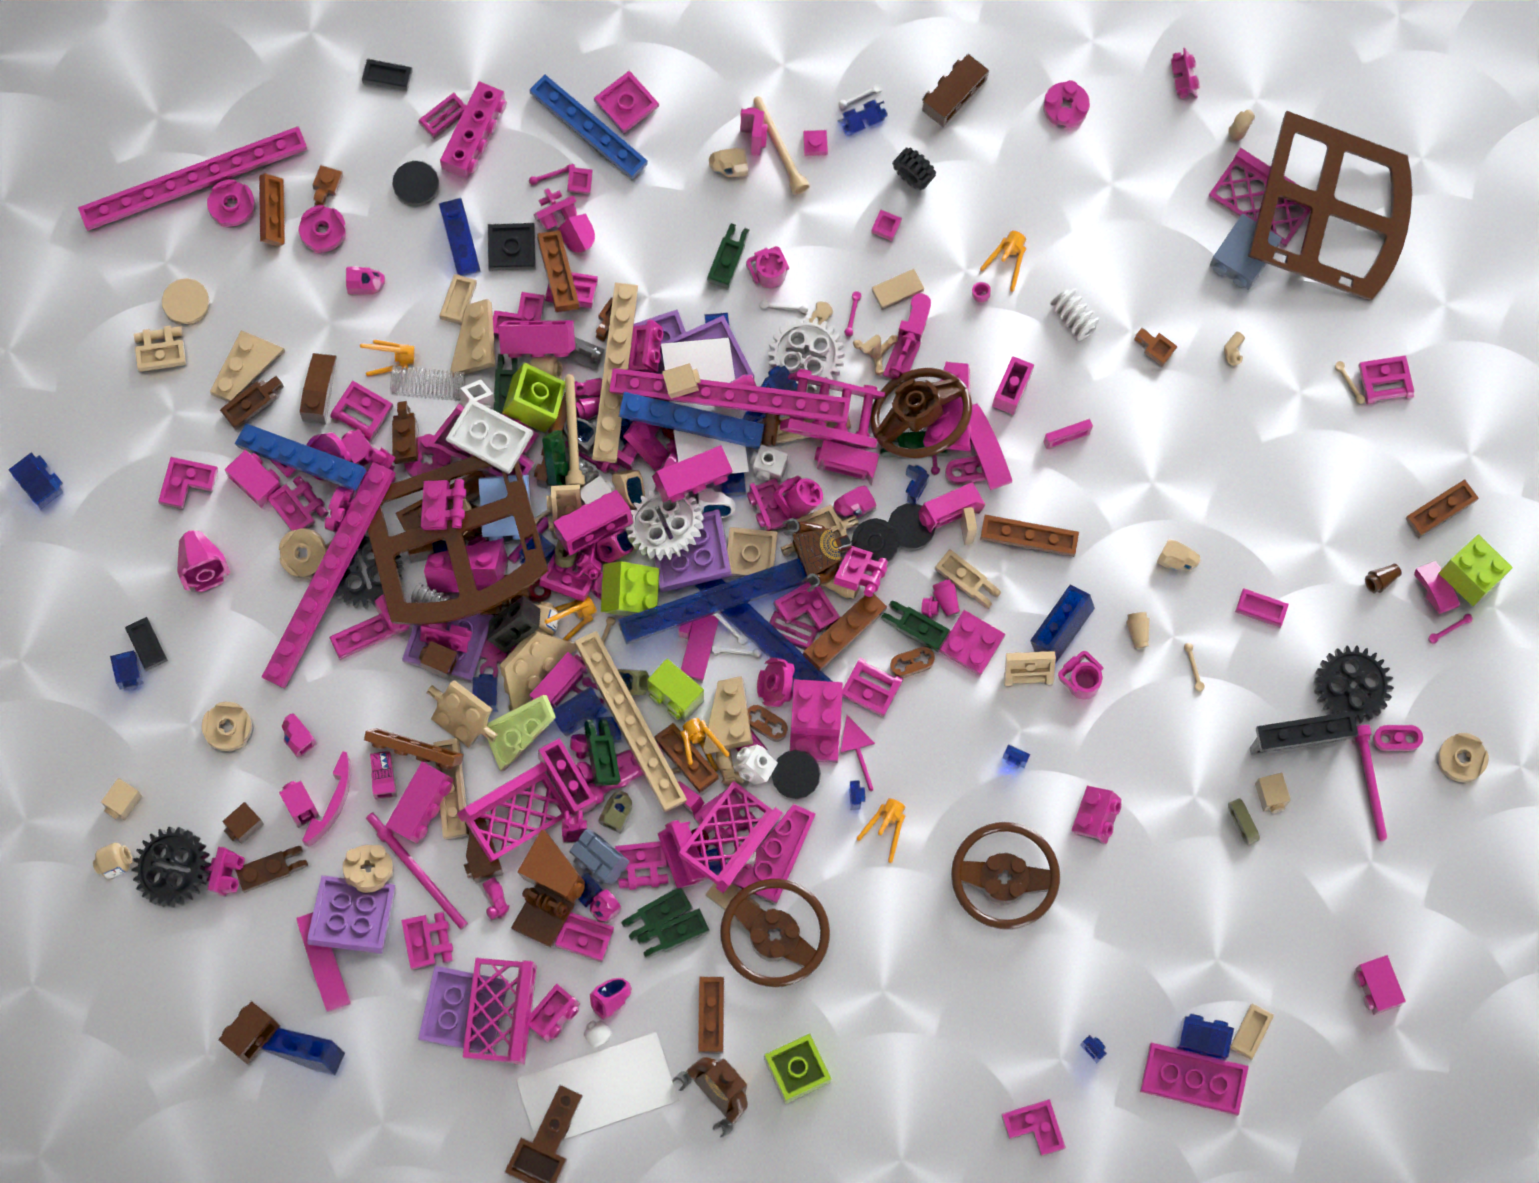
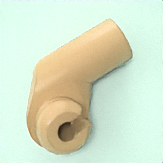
(1231, 349)

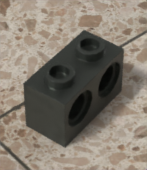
(514, 624)

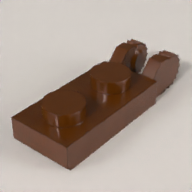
(269, 869)

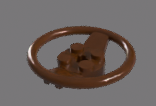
(929, 403)
(1023, 878)
(761, 922)

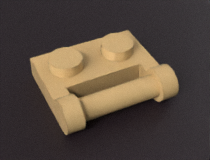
(1029, 667)

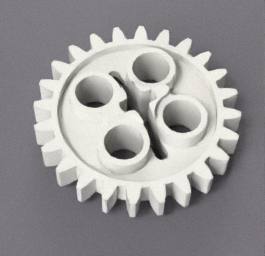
(812, 334)
(643, 532)

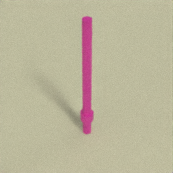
(386, 835)

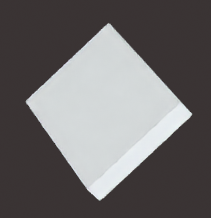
(489, 436)

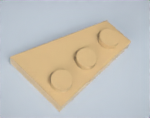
(476, 339)
(243, 365)
(729, 716)

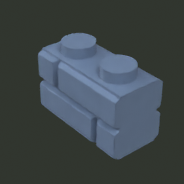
(599, 857)

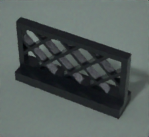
(1304, 732)

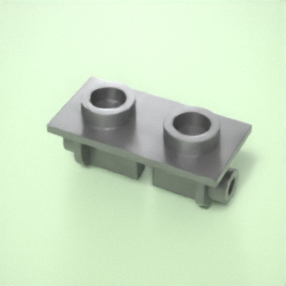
(586, 354)

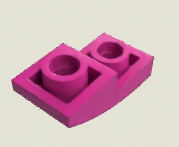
(1440, 592)

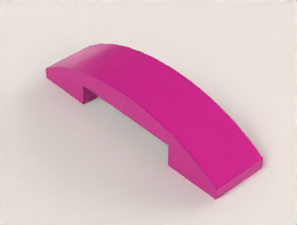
(988, 450)
(317, 828)
(324, 969)

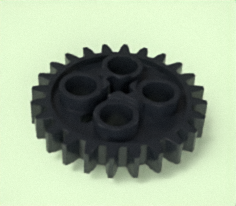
(354, 572)
(1365, 667)
(165, 889)

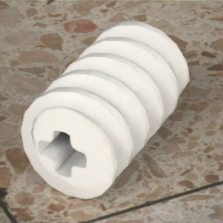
(1074, 314)

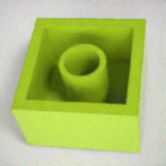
(534, 397)
(1475, 570)
(628, 588)
(675, 691)
(797, 1068)

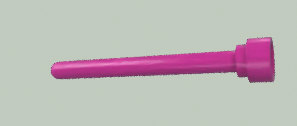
(1364, 736)

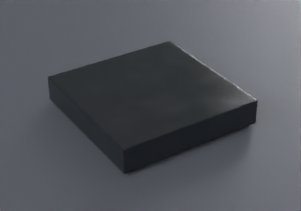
(511, 246)

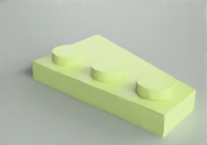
(519, 729)

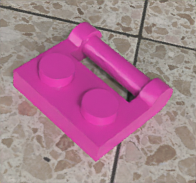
(1384, 372)
(365, 403)
(867, 693)

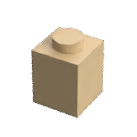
(681, 380)
(1273, 792)
(120, 799)

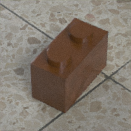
(249, 1032)

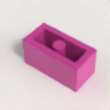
(694, 801)

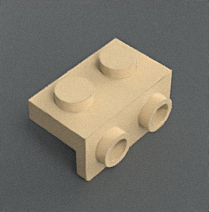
(562, 501)

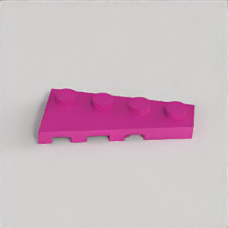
(951, 414)
(778, 852)

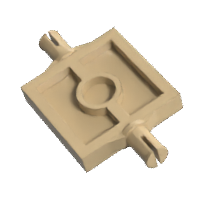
(827, 518)
(461, 714)

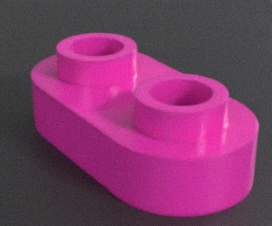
(967, 468)
(1396, 736)

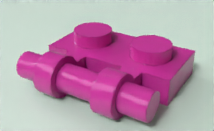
(436, 502)
(291, 509)
(853, 569)
(722, 815)
(641, 857)
(419, 942)

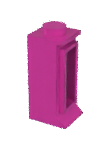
(847, 460)
(950, 506)
(561, 679)
(672, 841)

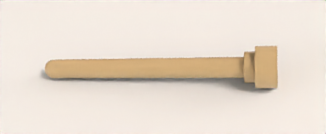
(797, 182)
(574, 475)

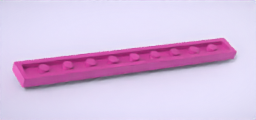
(192, 178)
(736, 396)
(328, 575)

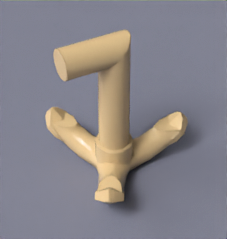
(876, 350)

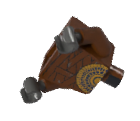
(817, 550)
(722, 1087)

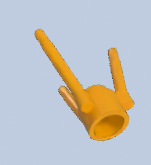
(1012, 245)
(403, 354)
(580, 609)
(695, 731)
(890, 812)

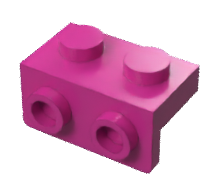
(753, 122)
(646, 347)
(769, 512)
(1097, 813)
(553, 1013)

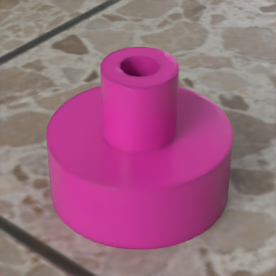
(579, 744)

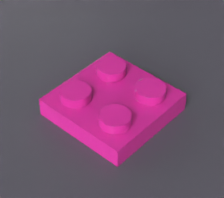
(626, 102)
(972, 642)

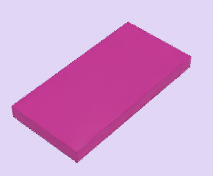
(1194, 1079)

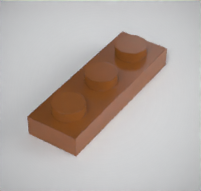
(271, 209)
(1442, 508)
(700, 772)
(711, 1015)

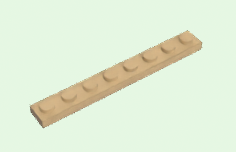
(617, 357)
(630, 721)

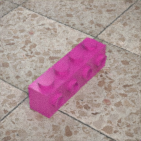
(472, 130)

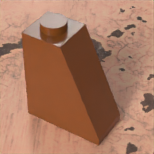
(551, 870)

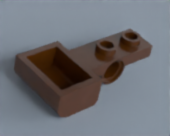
(538, 1159)

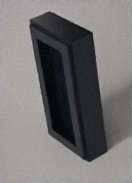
(387, 74)
(146, 643)

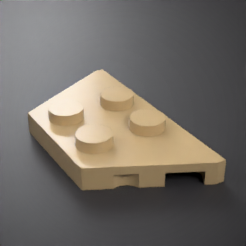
(531, 664)

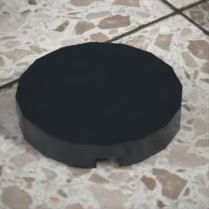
(415, 183)
(909, 528)
(877, 537)
(796, 774)

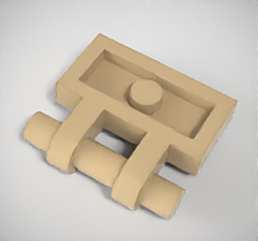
(159, 355)

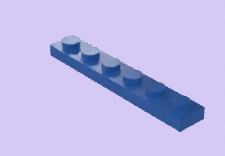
(588, 126)
(691, 420)
(300, 457)

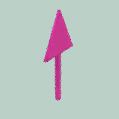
(853, 739)

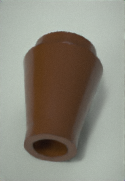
(1381, 578)

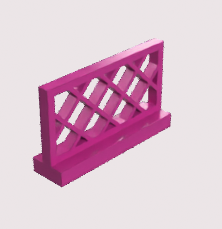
(1260, 171)
(499, 797)
(746, 849)
(521, 1014)

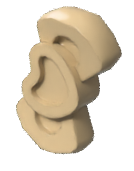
(822, 312)

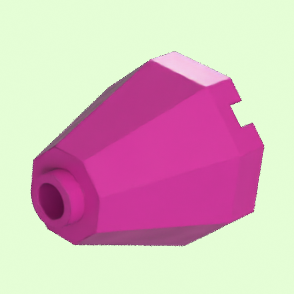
(200, 562)

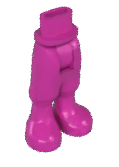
(628, 771)

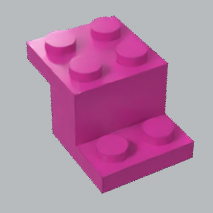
(816, 718)

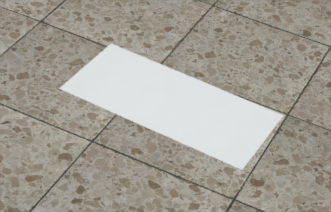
(713, 363)
(612, 1082)

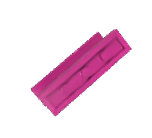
(840, 433)

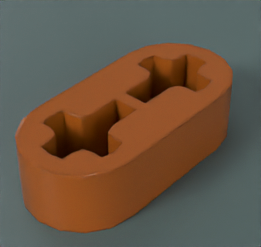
(911, 656)
(769, 718)

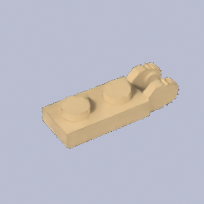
(966, 577)

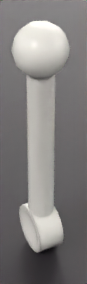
(877, 88)
(764, 305)
(741, 639)
(717, 649)

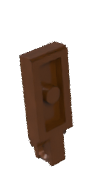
(251, 401)
(404, 435)

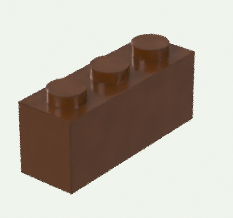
(954, 89)

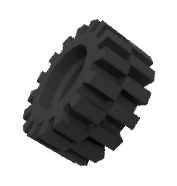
(914, 168)

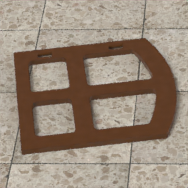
(1324, 204)
(470, 599)

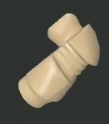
(1241, 125)
(726, 768)

